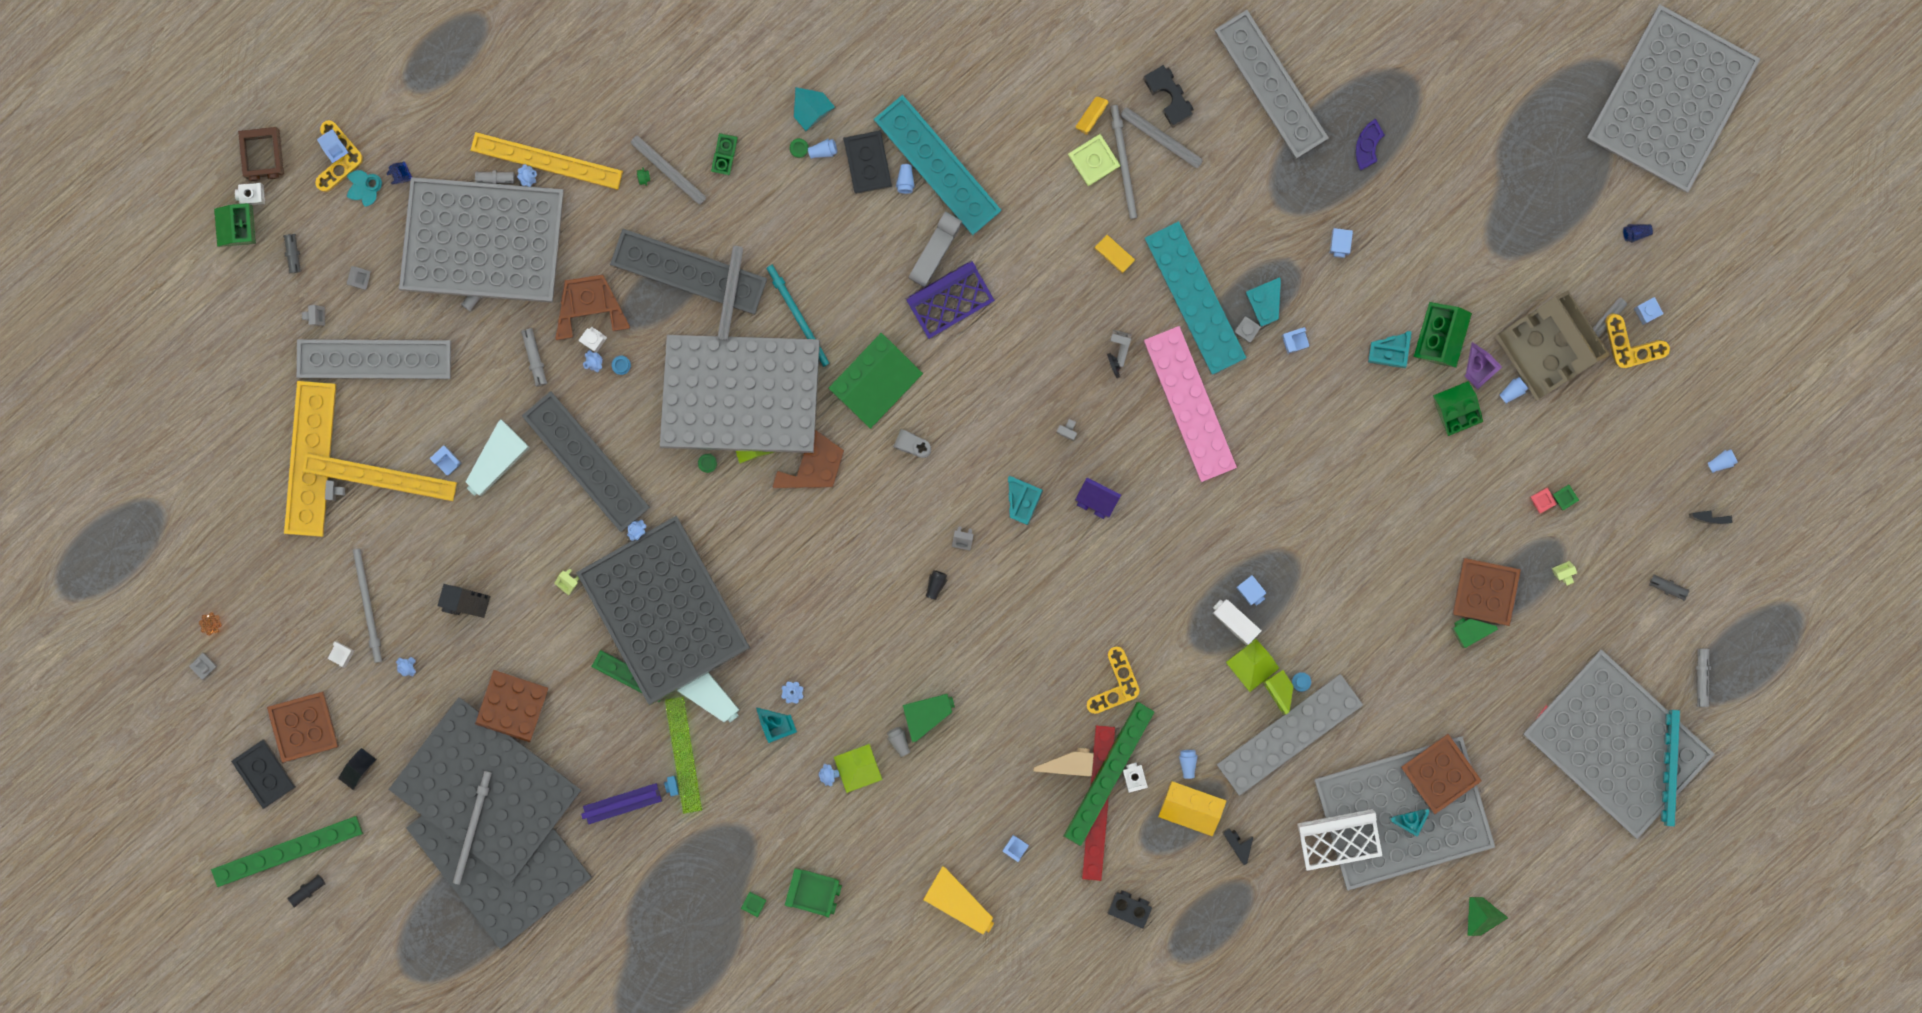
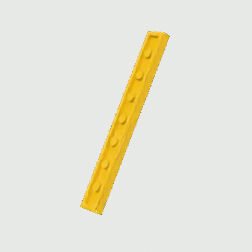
(546, 161)
(379, 477)

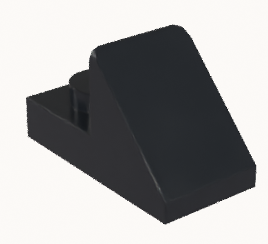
(1243, 849)

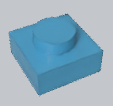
(671, 786)

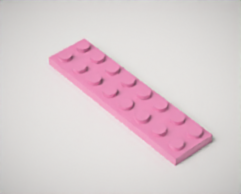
(1190, 404)

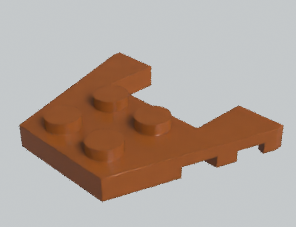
(588, 297)
(816, 468)

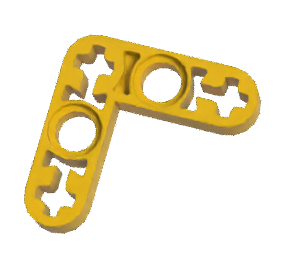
(343, 161)
(1631, 352)
(1120, 690)

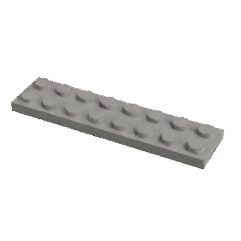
(1271, 84)
(374, 359)
(1289, 734)

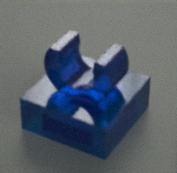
(399, 172)

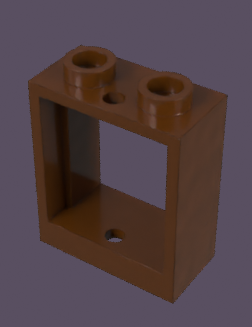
(255, 134)

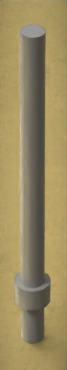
(1117, 126)
(374, 642)
(482, 791)

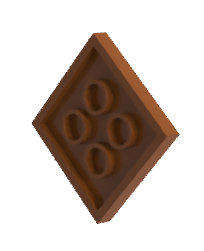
(1486, 592)
(511, 706)
(302, 727)
(1441, 774)

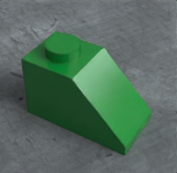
(1471, 631)

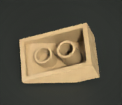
(1072, 763)

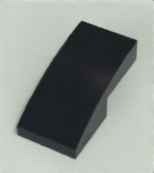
(1706, 517)

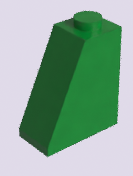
(926, 714)

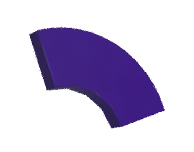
(1367, 144)

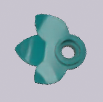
(361, 187)

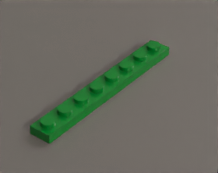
(1108, 774)
(287, 851)

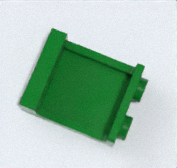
(813, 892)

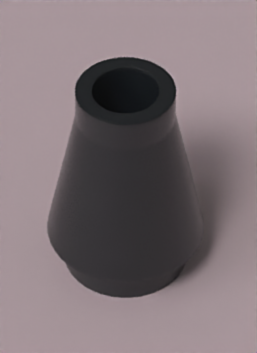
(936, 583)

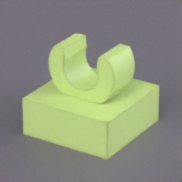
(1565, 572)
(566, 582)

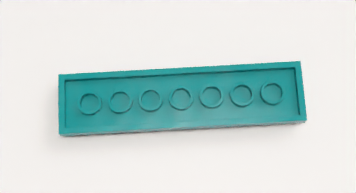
(937, 165)
(1195, 298)

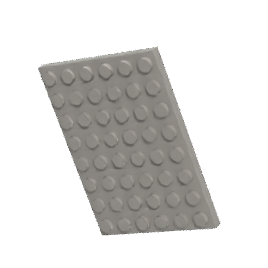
(1673, 98)
(481, 240)
(740, 394)
(1612, 743)
(1385, 788)

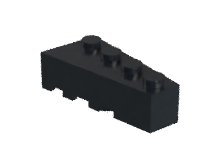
(460, 600)

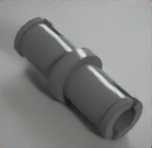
(292, 253)
(1669, 587)

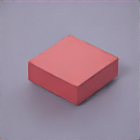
(1543, 500)

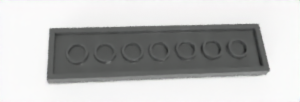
(685, 270)
(585, 461)

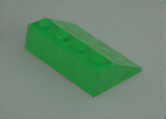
(875, 380)

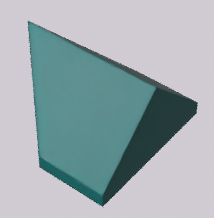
(810, 107)
(775, 724)
(1412, 821)

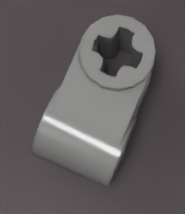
(909, 442)

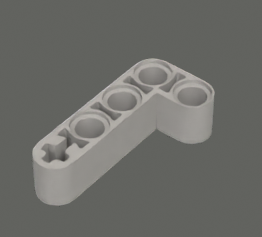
(935, 249)

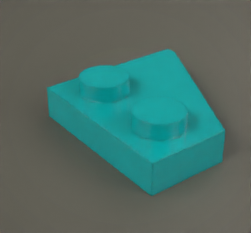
(1266, 301)
(1391, 351)
(1022, 500)

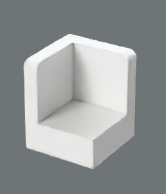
(341, 654)

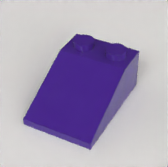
(1097, 498)

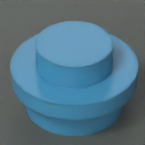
(621, 365)
(1301, 681)

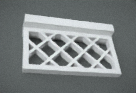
(1339, 823)

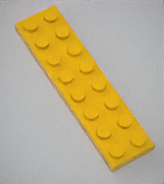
(314, 436)

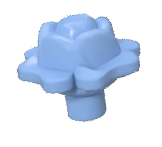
(526, 175)
(593, 361)
(636, 529)
(405, 666)
(792, 692)
(827, 775)

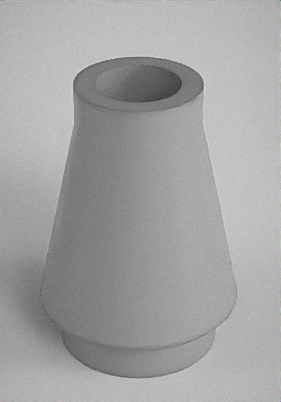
(898, 740)

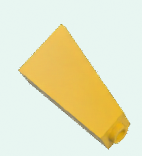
(955, 900)

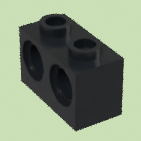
(1128, 913)

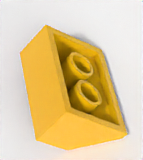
(1192, 808)

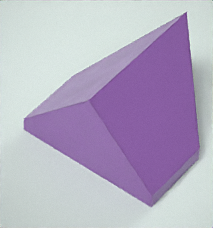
(1480, 366)

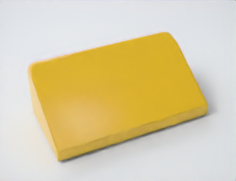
(1092, 115)
(1114, 254)

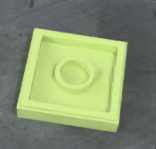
(1094, 160)

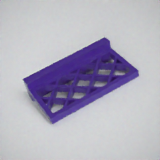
(941, 285)
(622, 803)

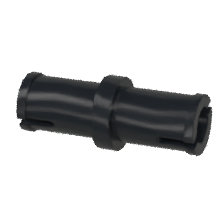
(306, 891)

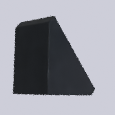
(357, 768)

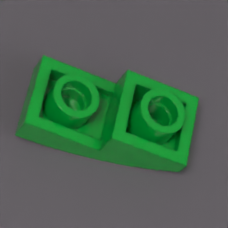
(724, 154)

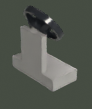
(1124, 339)

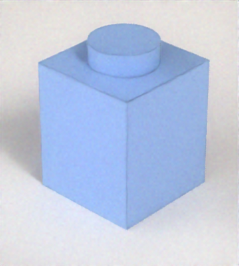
(1340, 242)
(1648, 311)
(1251, 591)

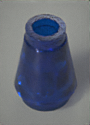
(1635, 232)

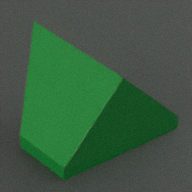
(1482, 916)

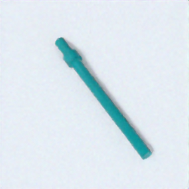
(779, 282)

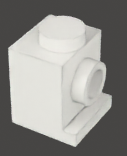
(257, 194)
(593, 339)
(1136, 785)

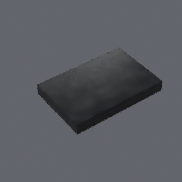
(867, 162)
(263, 774)

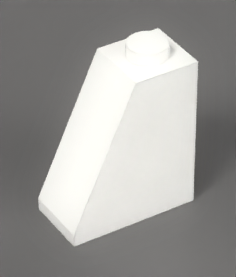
(1236, 621)

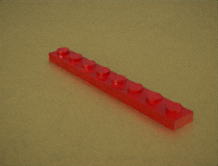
(1096, 837)

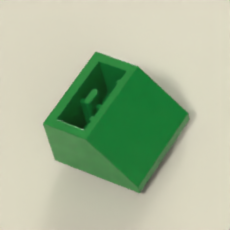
(235, 225)
(1458, 408)

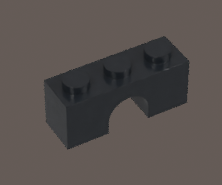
(1161, 80)

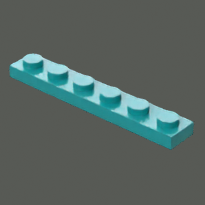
(1671, 761)

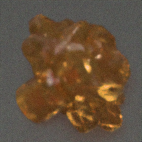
(210, 623)

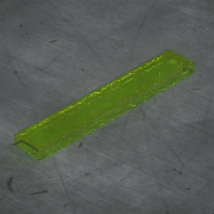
(683, 755)

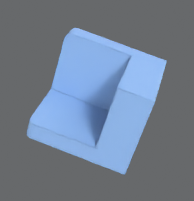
(332, 146)
(1295, 340)
(445, 460)
(1015, 848)

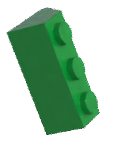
(1442, 334)

